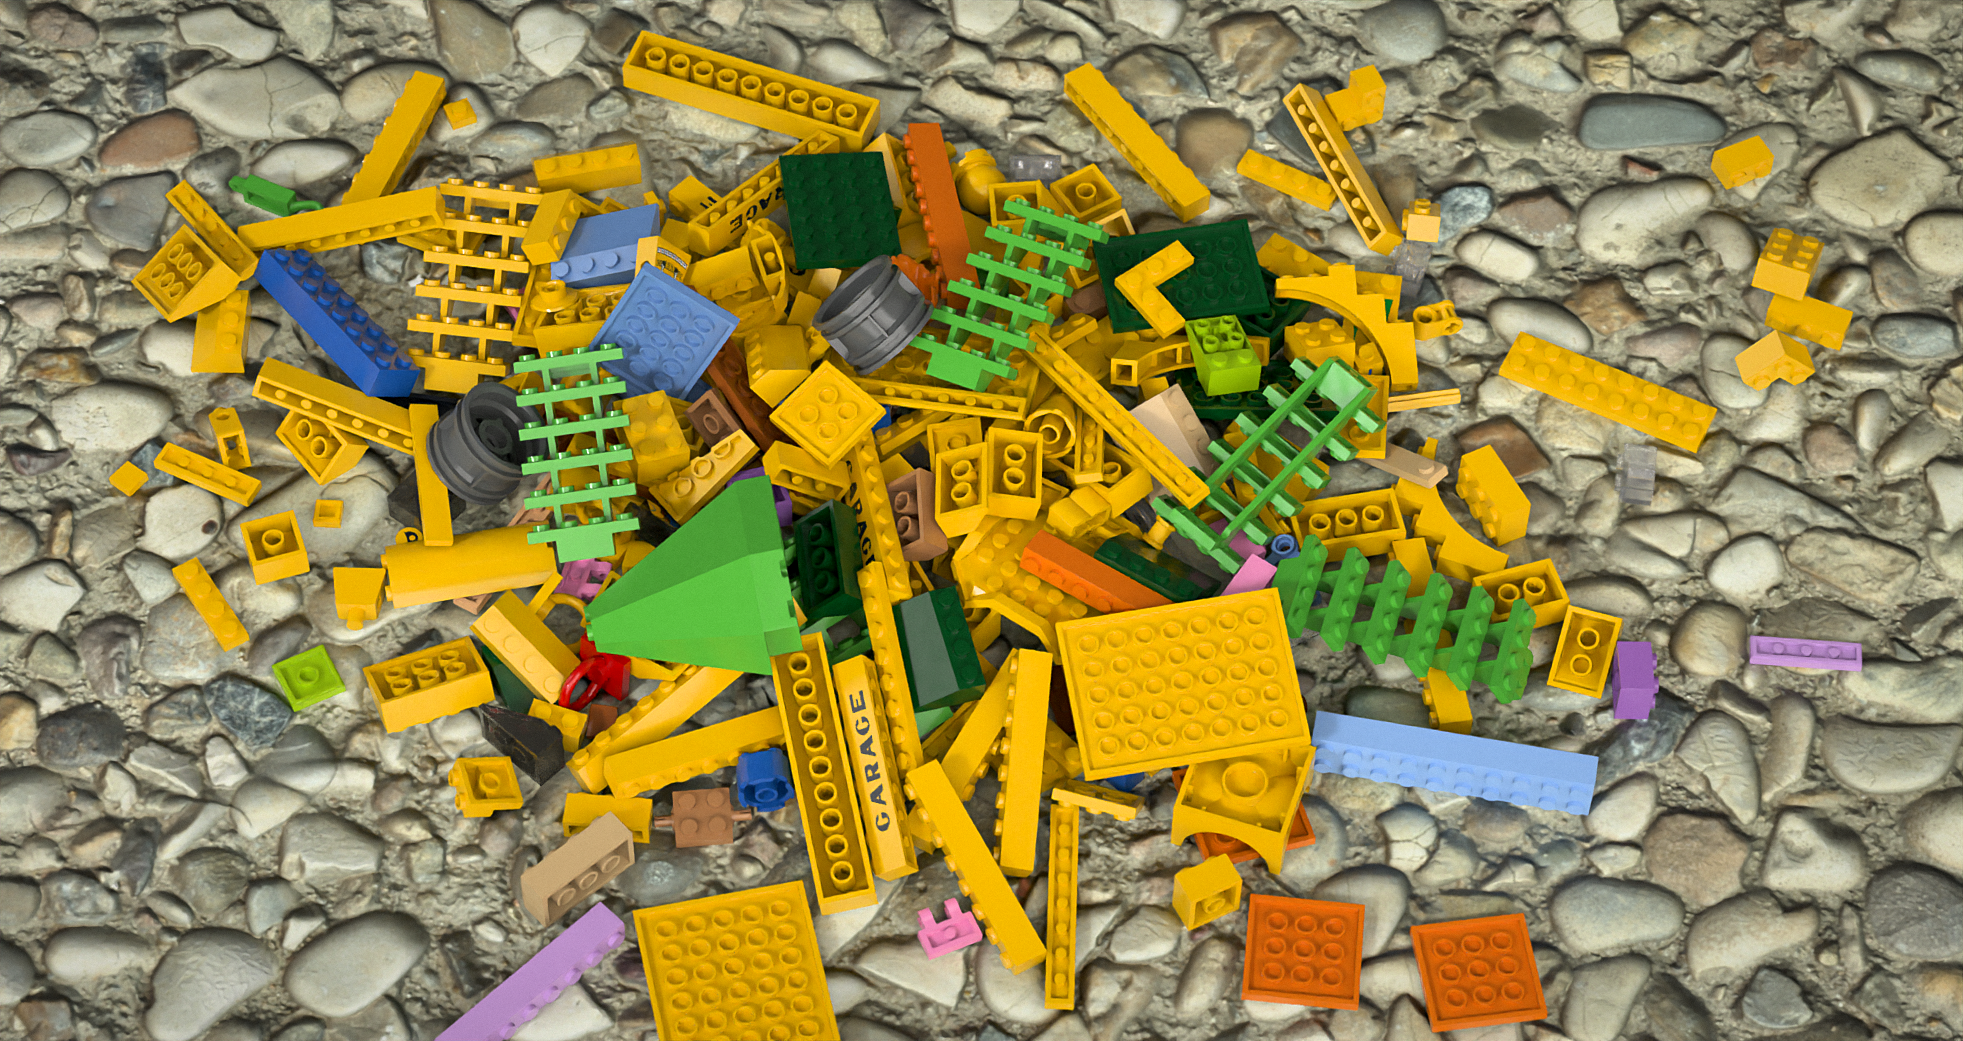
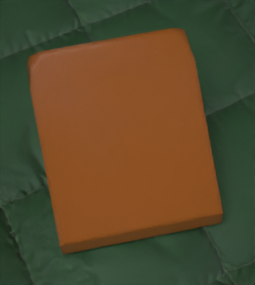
(600, 719)

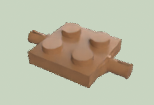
(702, 817)

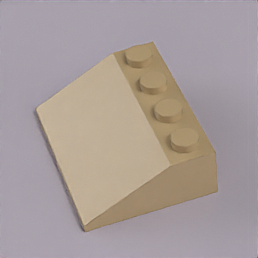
(1177, 428)

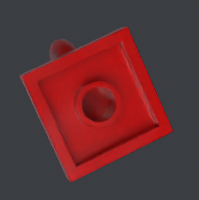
(603, 670)

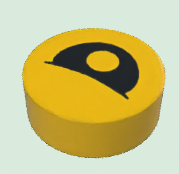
(408, 535)

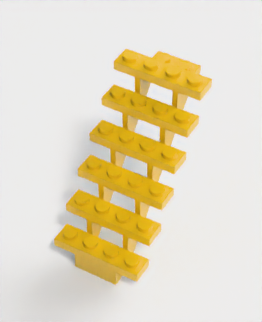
(464, 372)

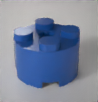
(764, 780)

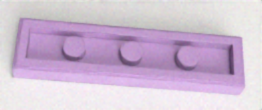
(1805, 653)

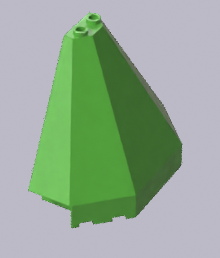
(708, 591)

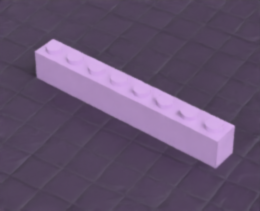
(540, 979)

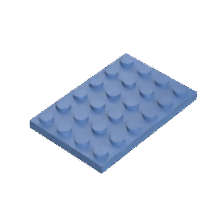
(664, 333)

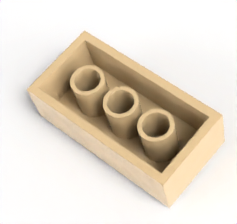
(577, 869)

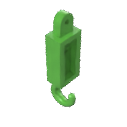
(271, 196)

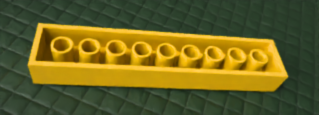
(749, 91)
(823, 778)

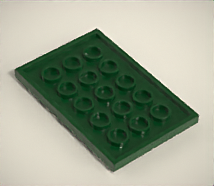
(838, 209)
(1217, 284)
(1232, 404)

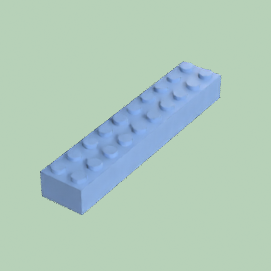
(1454, 763)

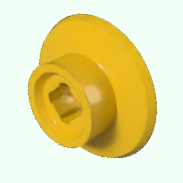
(554, 296)

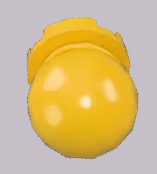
(972, 180)

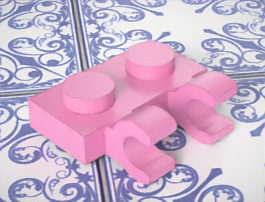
(578, 575)
(948, 935)

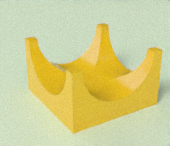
(1246, 799)

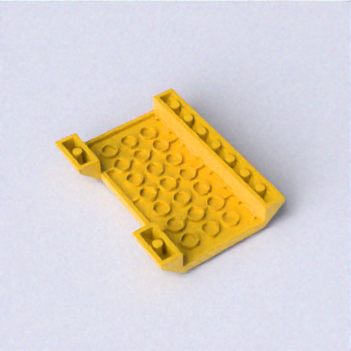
(906, 384)

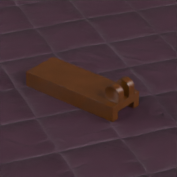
(1059, 701)

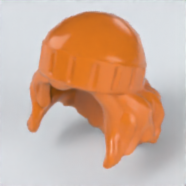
(920, 278)

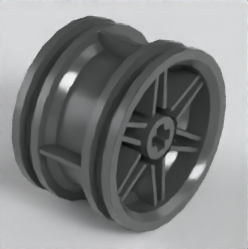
(873, 315)
(479, 444)

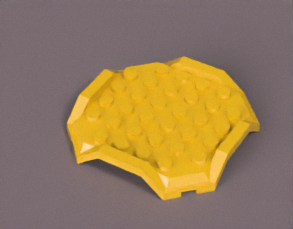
(992, 577)

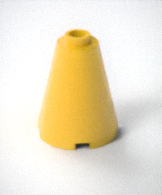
(1056, 422)

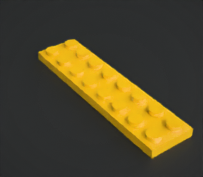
(1608, 392)

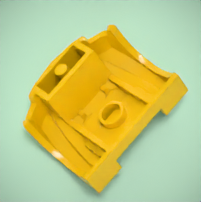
(764, 302)

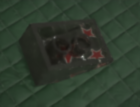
(526, 739)

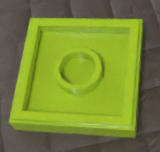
(308, 678)

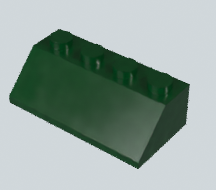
(829, 560)

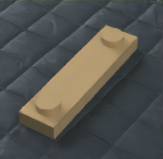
(1409, 466)

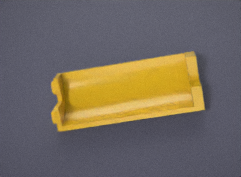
(472, 566)

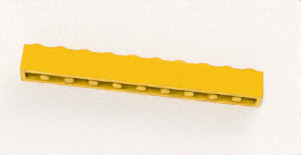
(653, 718)

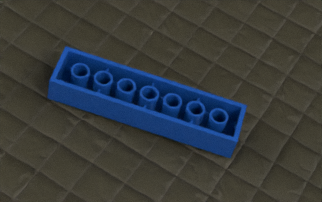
(337, 323)

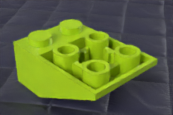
(1223, 355)

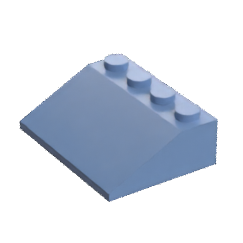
(605, 247)

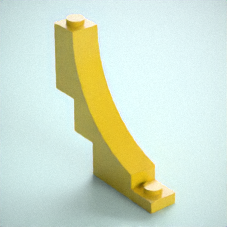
(821, 286)

